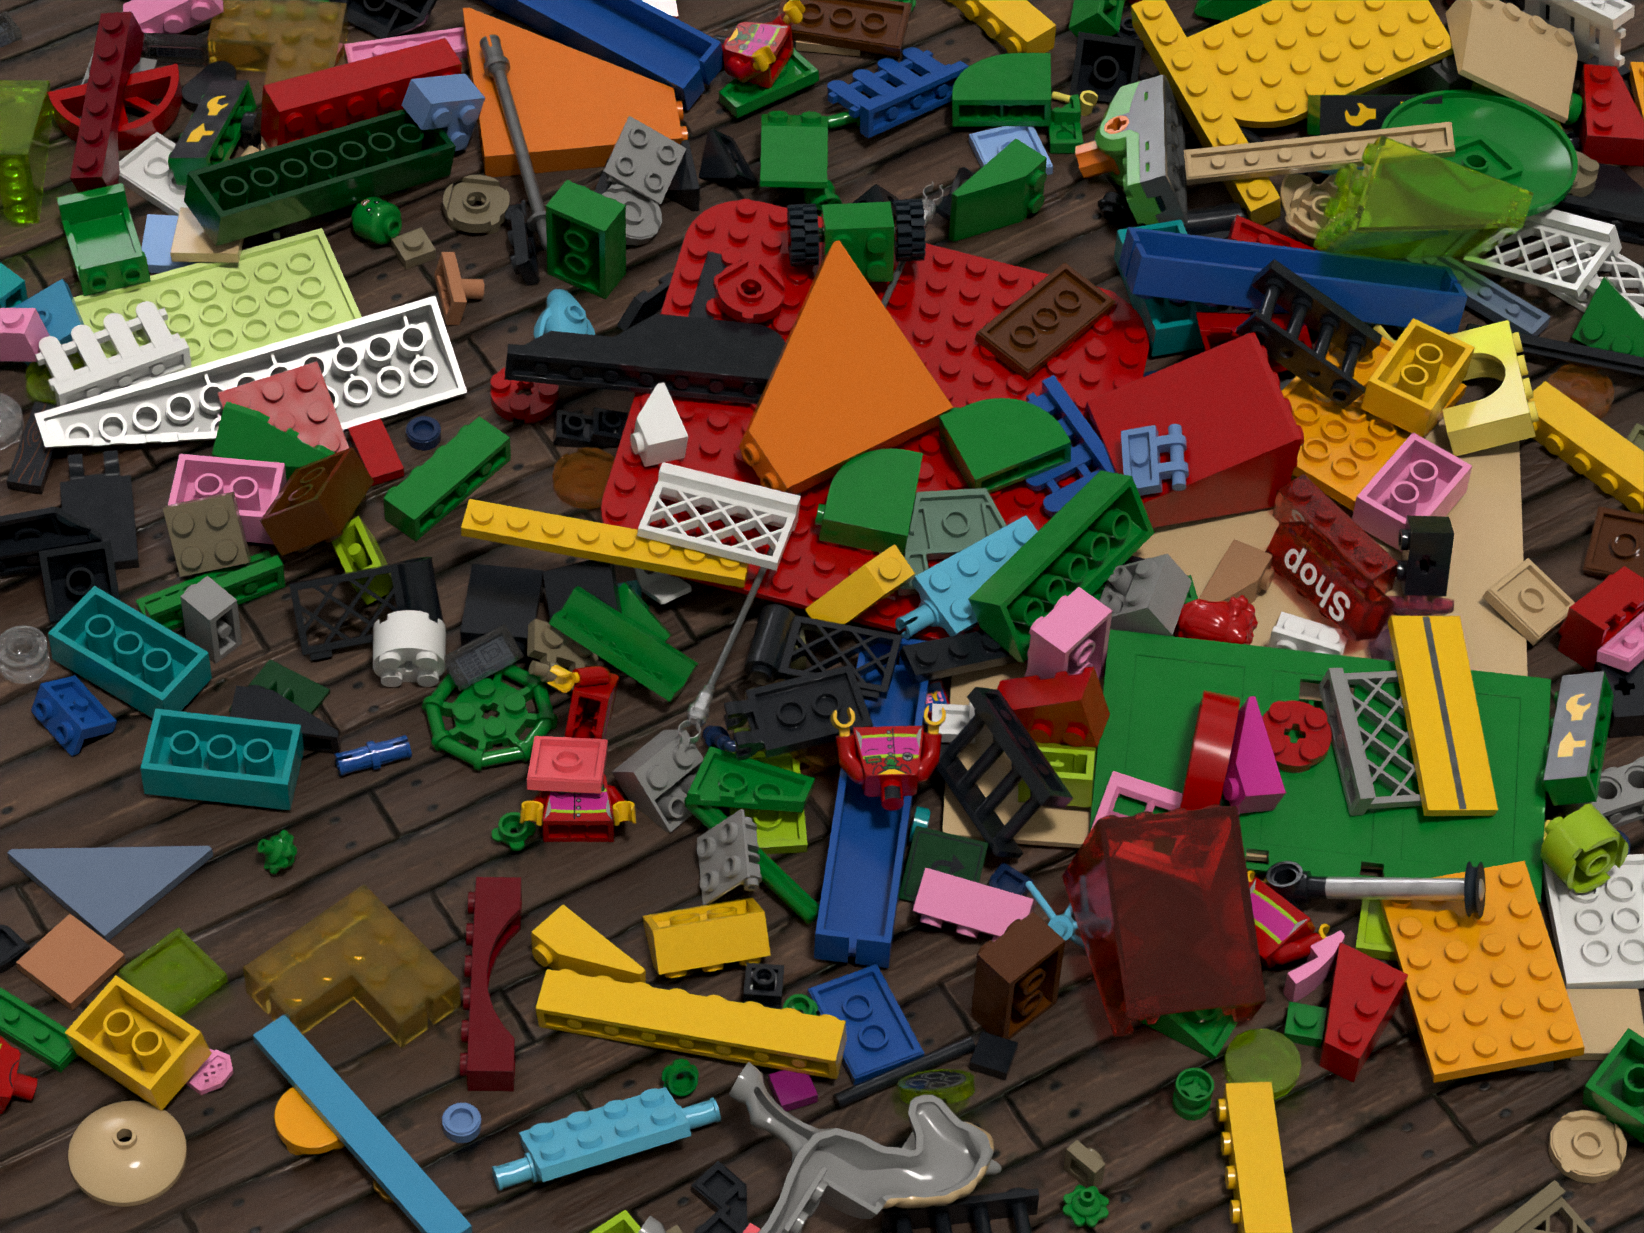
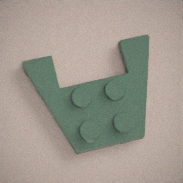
(947, 524)

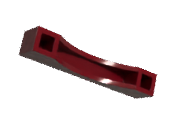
(114, 57)
(490, 1045)

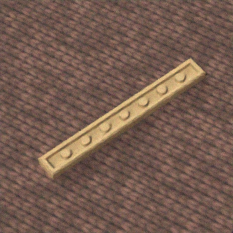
(1307, 153)

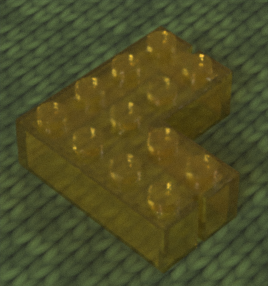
(279, 36)
(359, 955)

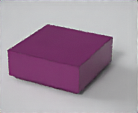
(792, 1089)

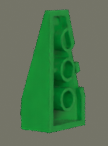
(248, 436)

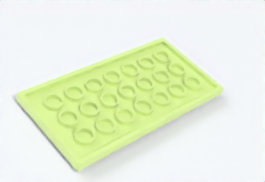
(240, 306)

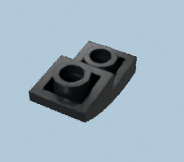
(596, 430)
(764, 984)

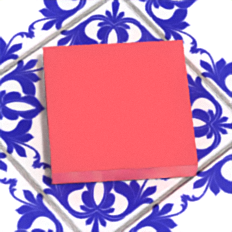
(567, 764)

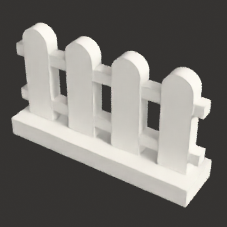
(1589, 15)
(131, 366)

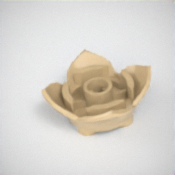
(1305, 204)

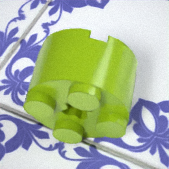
(1583, 849)

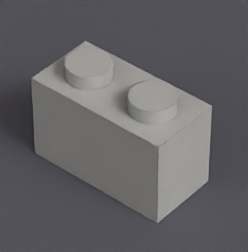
(211, 618)

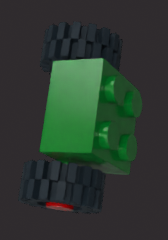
(864, 230)

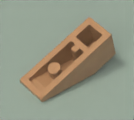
(1241, 572)

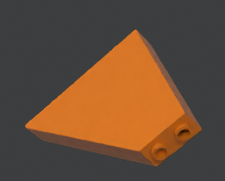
(564, 101)
(838, 385)

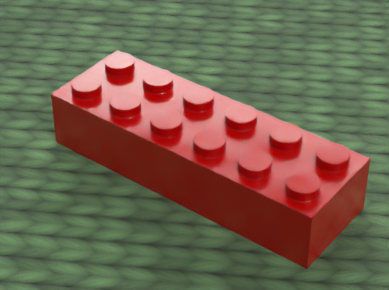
(349, 91)

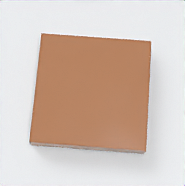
(70, 962)

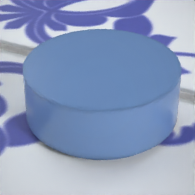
(461, 1122)

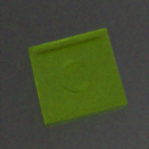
(174, 973)

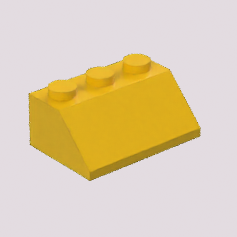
(707, 937)

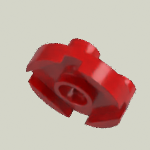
(745, 307)
(530, 408)
(1309, 722)

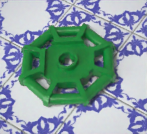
(484, 733)

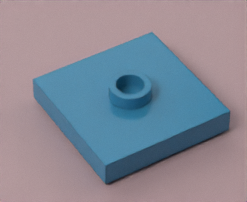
(56, 310)

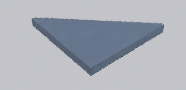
(109, 884)

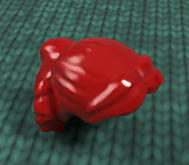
(1218, 621)

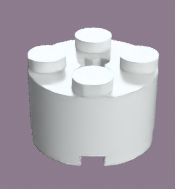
(409, 649)

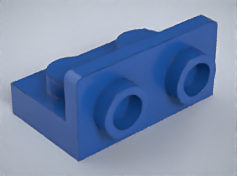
(71, 713)

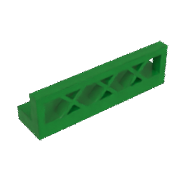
(241, 581)
(624, 644)

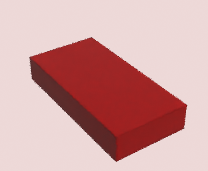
(376, 451)

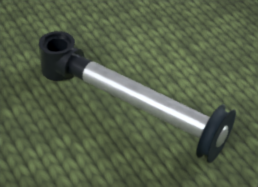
(1301, 887)

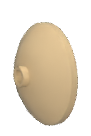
(129, 1170)

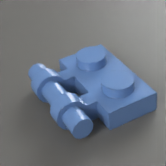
(1142, 458)

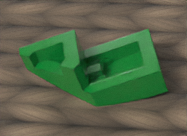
(1065, 127)

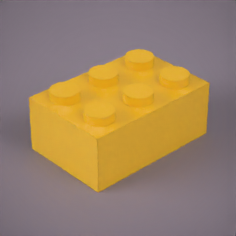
(1417, 377)
(138, 1043)

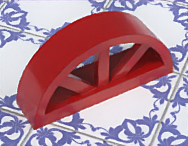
(139, 89)
(1210, 750)

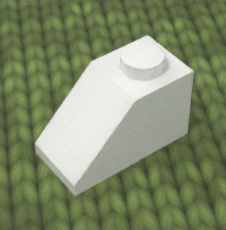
(659, 430)

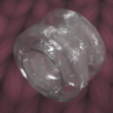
(23, 654)

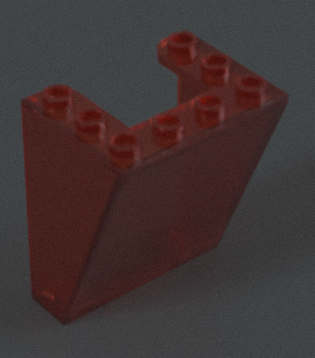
(1167, 915)

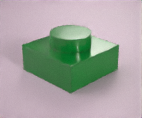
(1305, 1024)

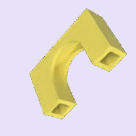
(1505, 413)

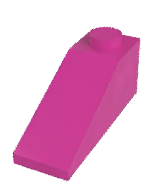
(1252, 770)

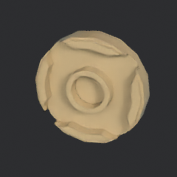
(1587, 1146)

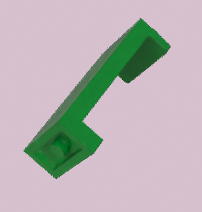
(103, 239)

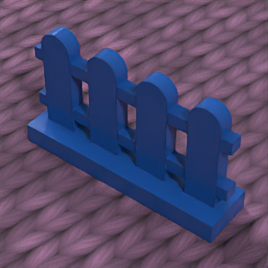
(896, 105)
(1087, 450)

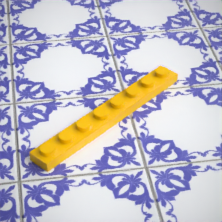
(595, 542)

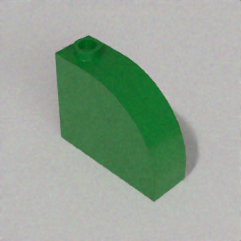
(1004, 91)
(1003, 442)
(871, 500)

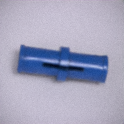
(373, 755)

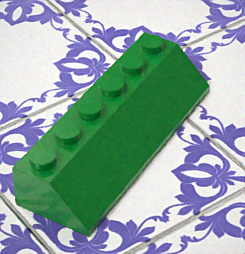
(1071, 551)

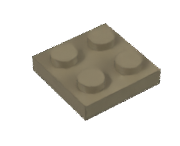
(207, 534)

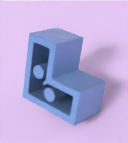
(445, 103)

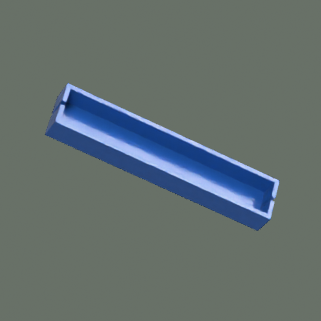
(628, 36)
(1223, 270)
(868, 842)

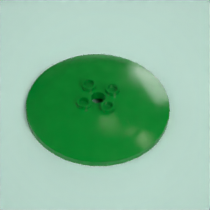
(1500, 141)

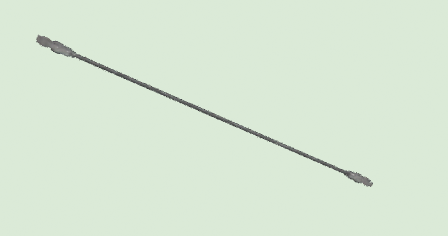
(699, 710)

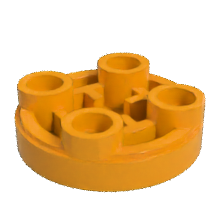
(301, 1126)

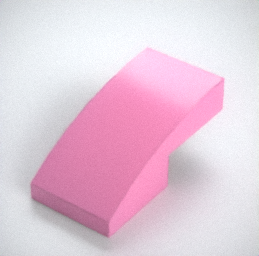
(1318, 967)

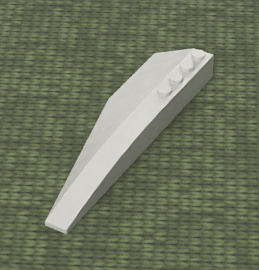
(368, 364)

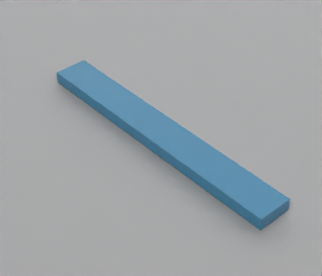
(359, 1129)

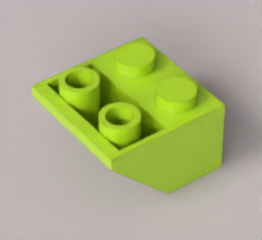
(1073, 766)

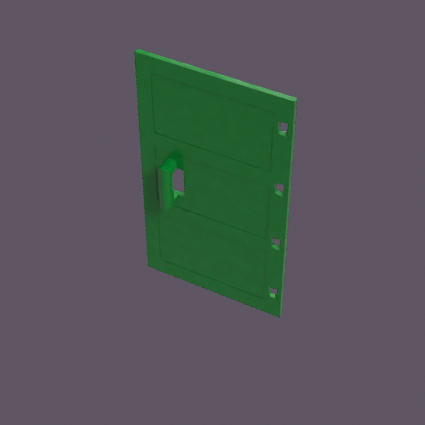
(1154, 705)

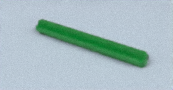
(771, 873)

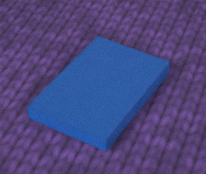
(875, 1024)

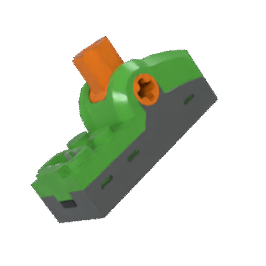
(1142, 150)

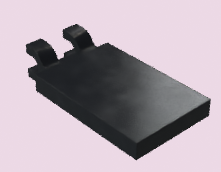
(105, 505)
(796, 713)

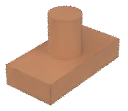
(453, 289)

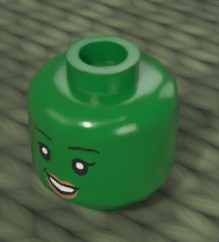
(376, 220)

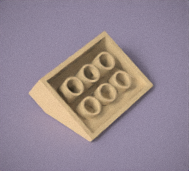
(1514, 54)

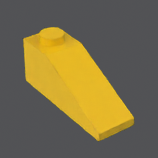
(863, 588)
(572, 944)

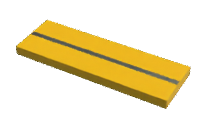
(1442, 716)

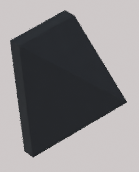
(724, 161)
(684, 185)

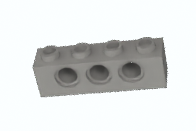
(1621, 792)

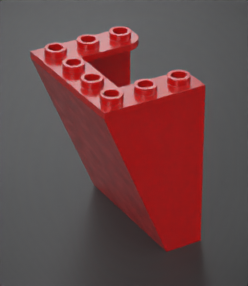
(1233, 423)

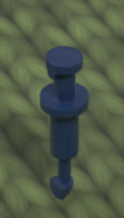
(719, 738)

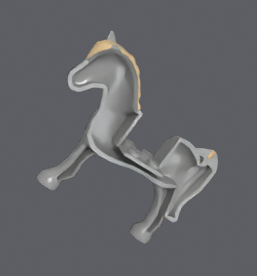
(860, 1173)

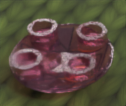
(1419, 606)

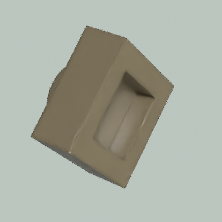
(413, 248)
(1084, 1164)

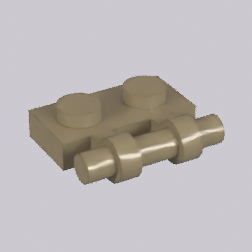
(553, 649)

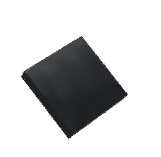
(591, 575)

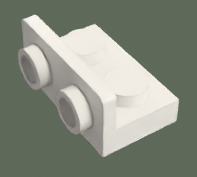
(1306, 635)

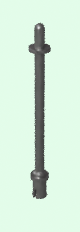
(497, 67)

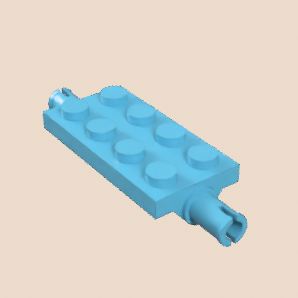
(952, 582)
(603, 1136)

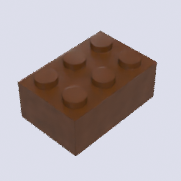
(317, 502)
(1017, 977)

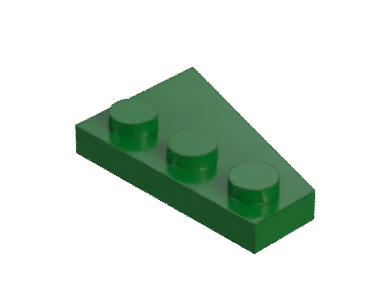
(747, 97)
(1611, 322)
(748, 784)

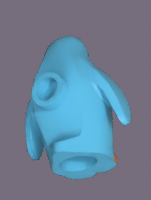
(562, 315)

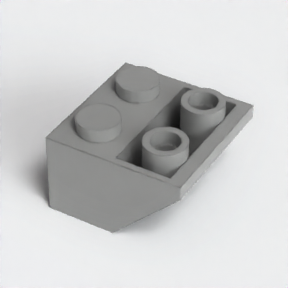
(1146, 595)
(660, 778)

